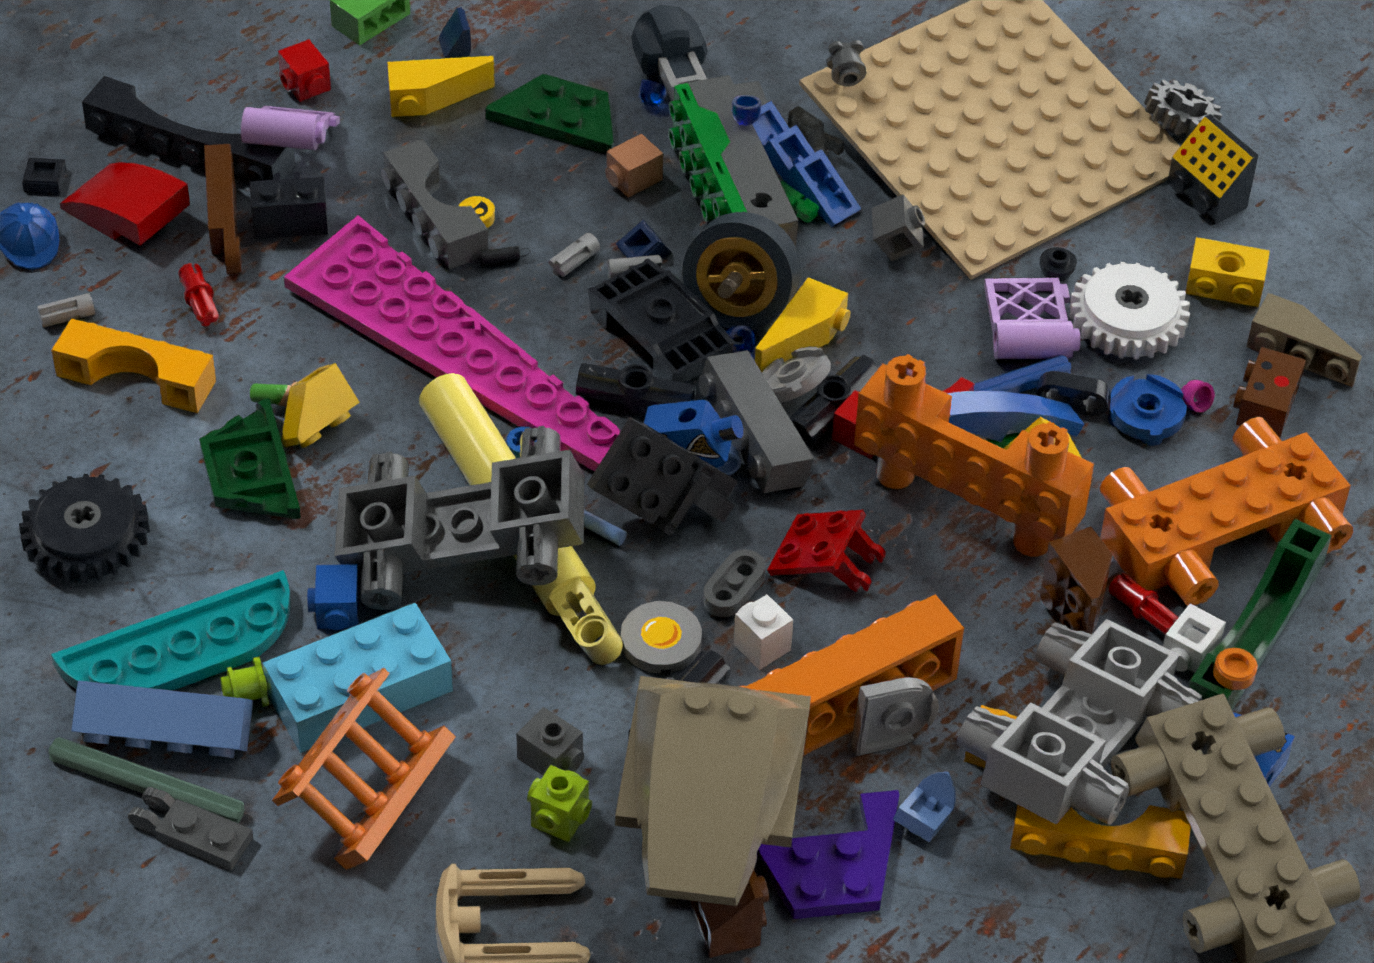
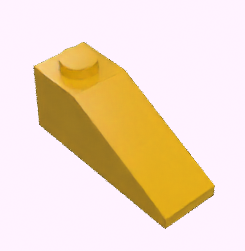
(432, 84)
(807, 321)

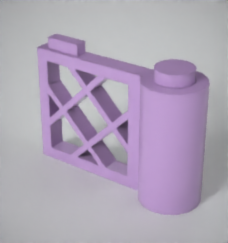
(286, 127)
(1029, 334)

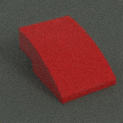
(128, 201)

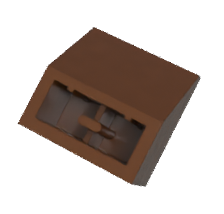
(1076, 579)
(733, 927)

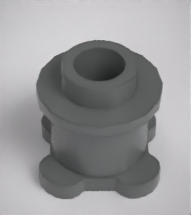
(846, 63)

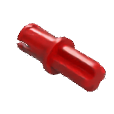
(198, 294)
(1142, 602)

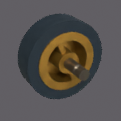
(743, 269)

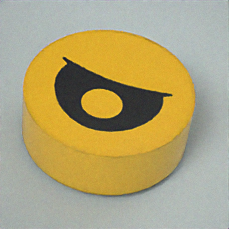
(483, 207)

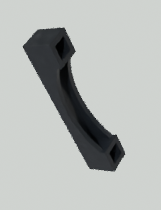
(118, 113)

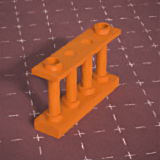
(403, 777)

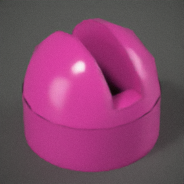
(1201, 391)

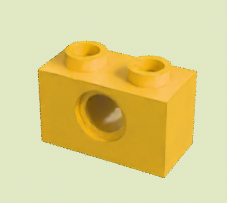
(1227, 272)

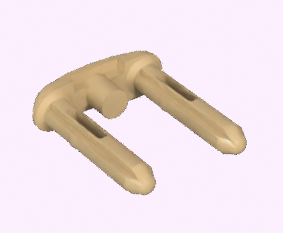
(454, 920)

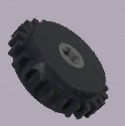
(84, 528)

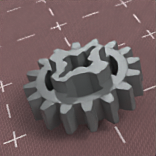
(1179, 106)

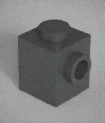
(898, 227)
(548, 742)

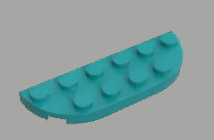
(186, 641)

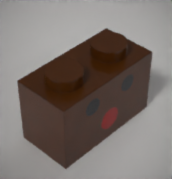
(1270, 388)

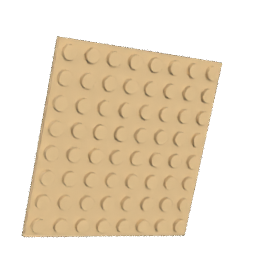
(996, 128)

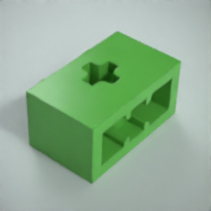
(366, 18)

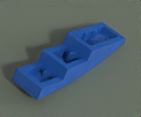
(803, 168)
(997, 412)

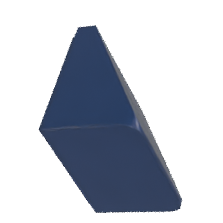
(455, 36)
(642, 242)

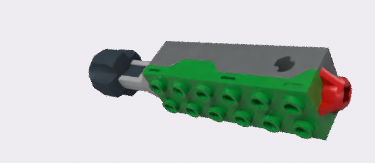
(720, 155)

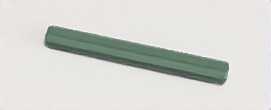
(140, 778)

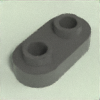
(731, 586)

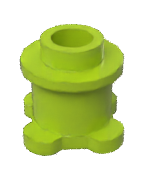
(246, 683)

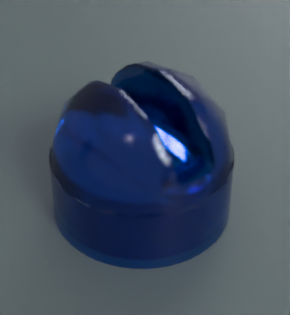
(652, 93)
(746, 109)
(747, 335)

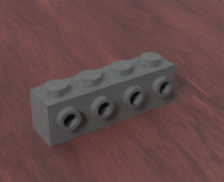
(769, 439)

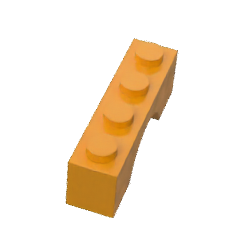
(93, 351)
(1149, 844)

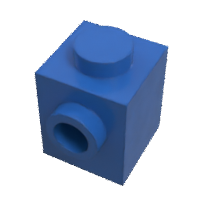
(335, 596)

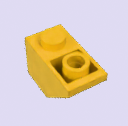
(314, 403)

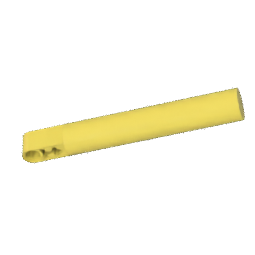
(474, 447)

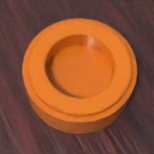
(1235, 668)

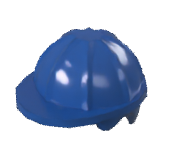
(28, 235)

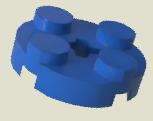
(1143, 424)

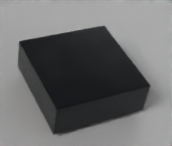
(44, 175)

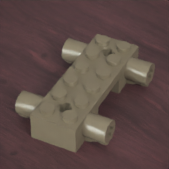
(1262, 886)

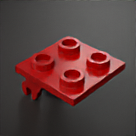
(818, 545)

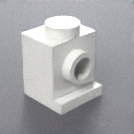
(1191, 643)

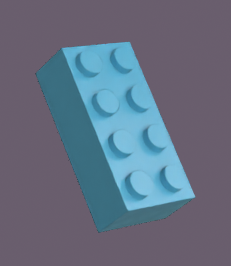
(313, 680)

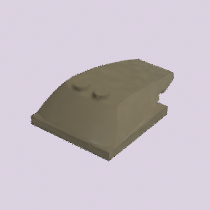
(710, 782)

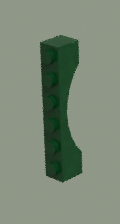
(1274, 601)

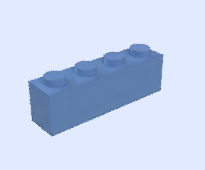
(162, 716)

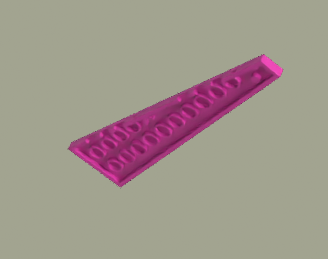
(407, 312)

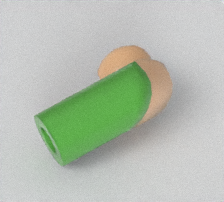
(276, 393)

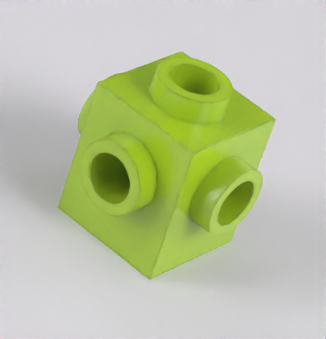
(559, 802)

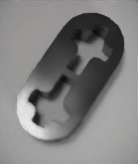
(1075, 391)

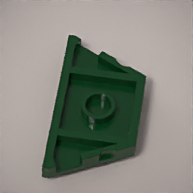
(557, 111)
(250, 466)

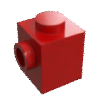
(304, 70)

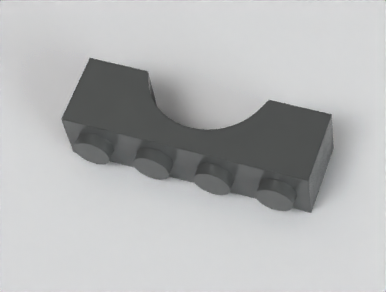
(452, 231)

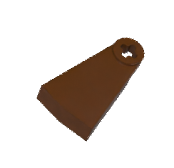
(222, 206)

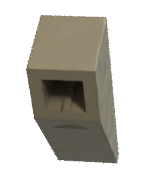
(1299, 333)

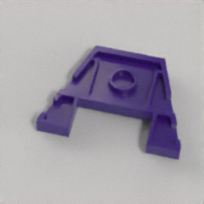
(836, 870)

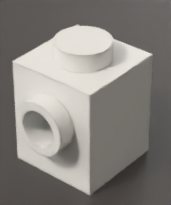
(763, 631)

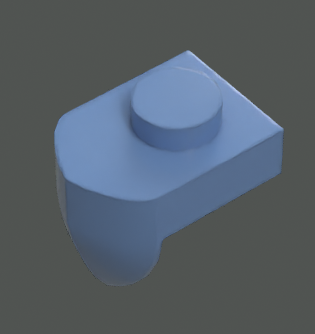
(928, 806)

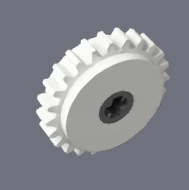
(1129, 310)

